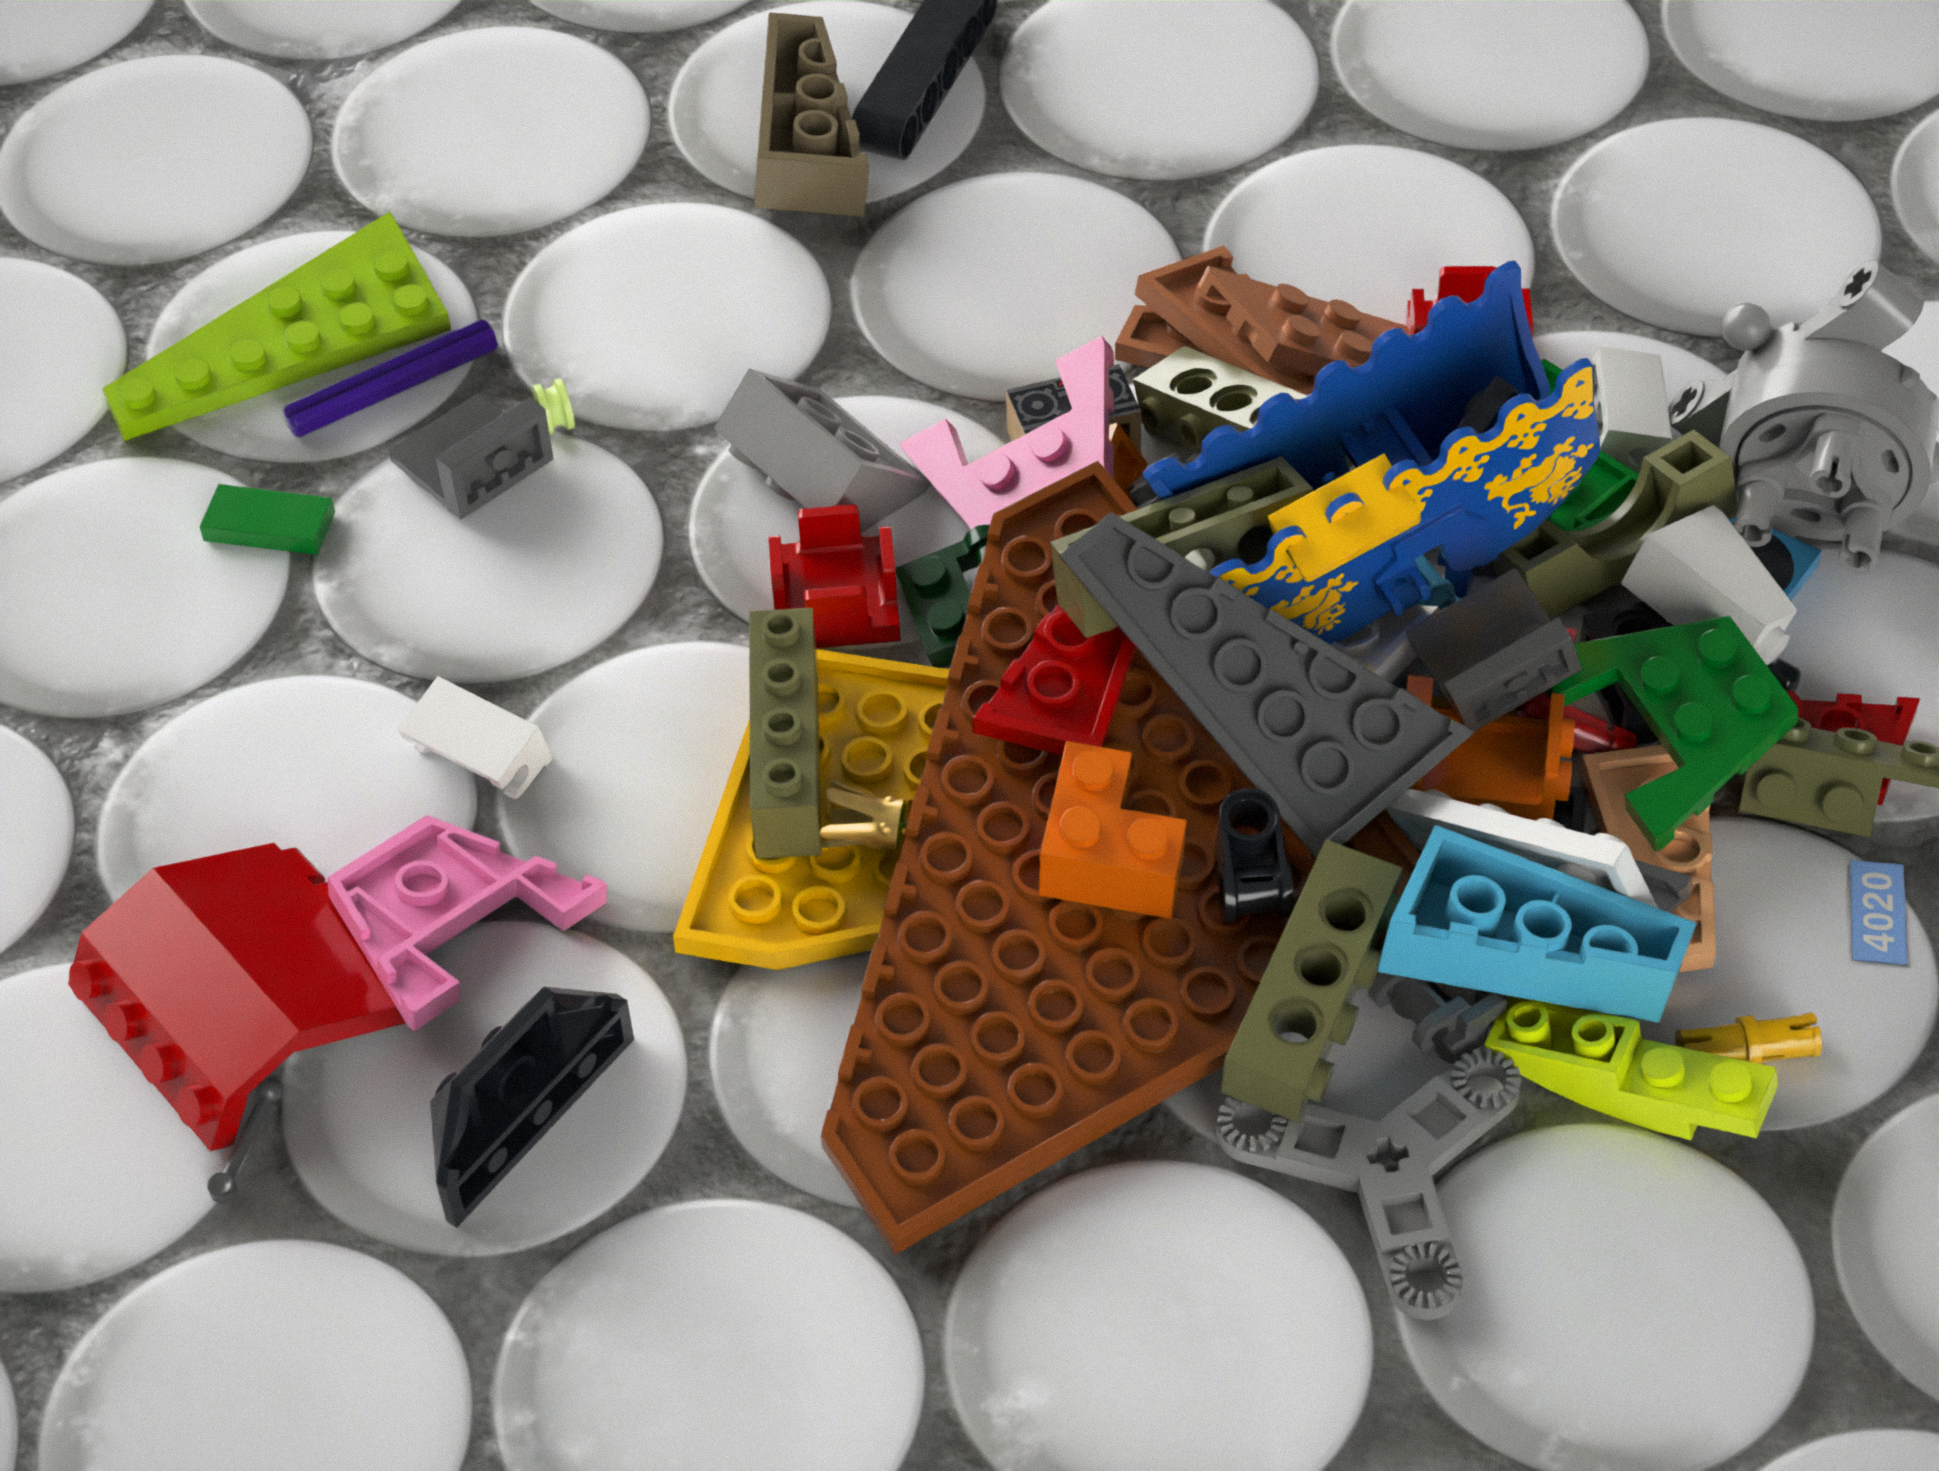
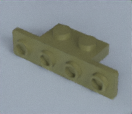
(1833, 776)

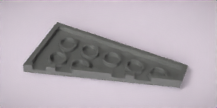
(1274, 697)

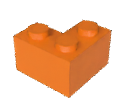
(1100, 849)

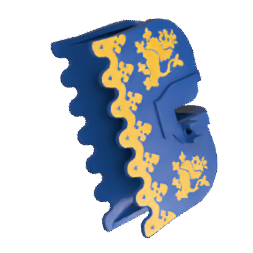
(1406, 403)

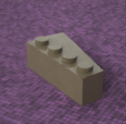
(806, 135)

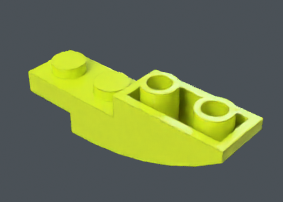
(1613, 1070)

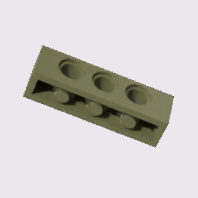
(1196, 393)
(1203, 525)
(784, 733)
(1286, 1074)

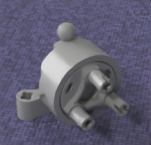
(1822, 421)

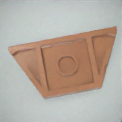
(1294, 327)

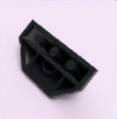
(520, 1089)

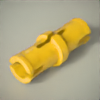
(1757, 1040)

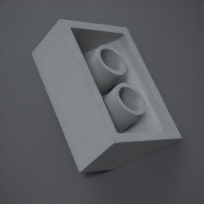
(815, 449)

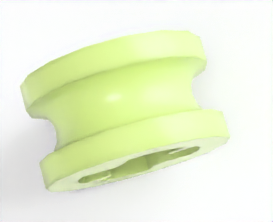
(556, 404)

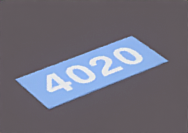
(1878, 912)

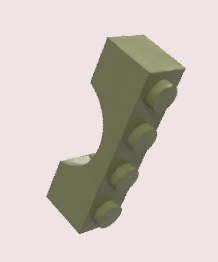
(1576, 565)

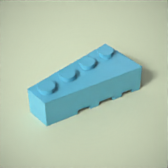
(1531, 932)

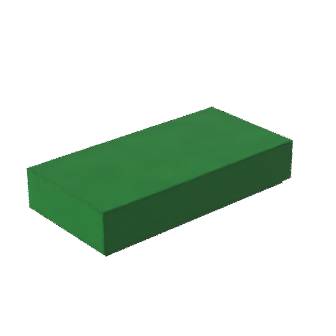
(267, 519)

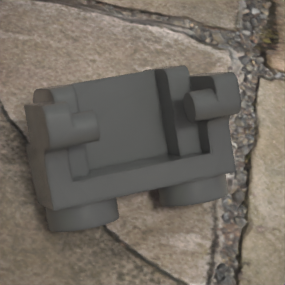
(1449, 1023)

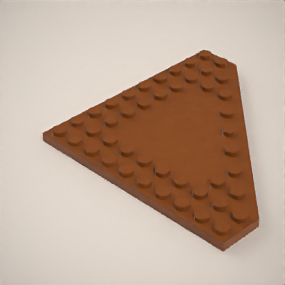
(1023, 1020)

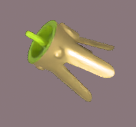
(867, 821)

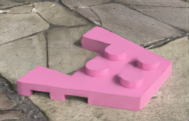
(1032, 459)
(432, 887)

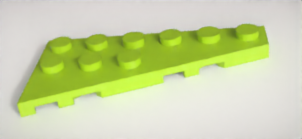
(318, 318)

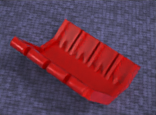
(223, 975)

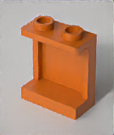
(1506, 761)

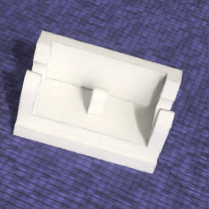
(1630, 403)
(477, 736)

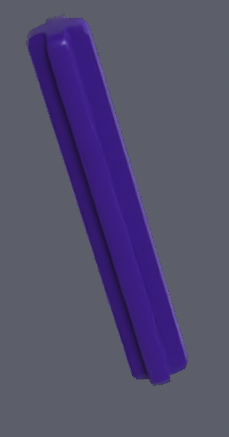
(389, 378)

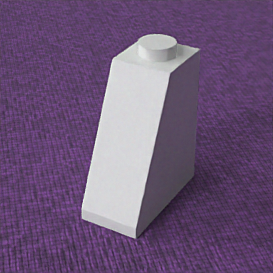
(1709, 572)

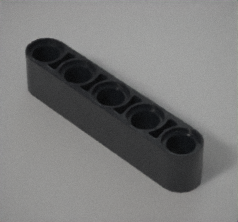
(920, 74)

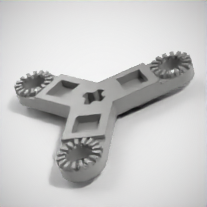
(1397, 1205)

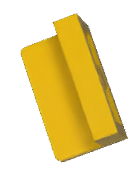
(1336, 543)

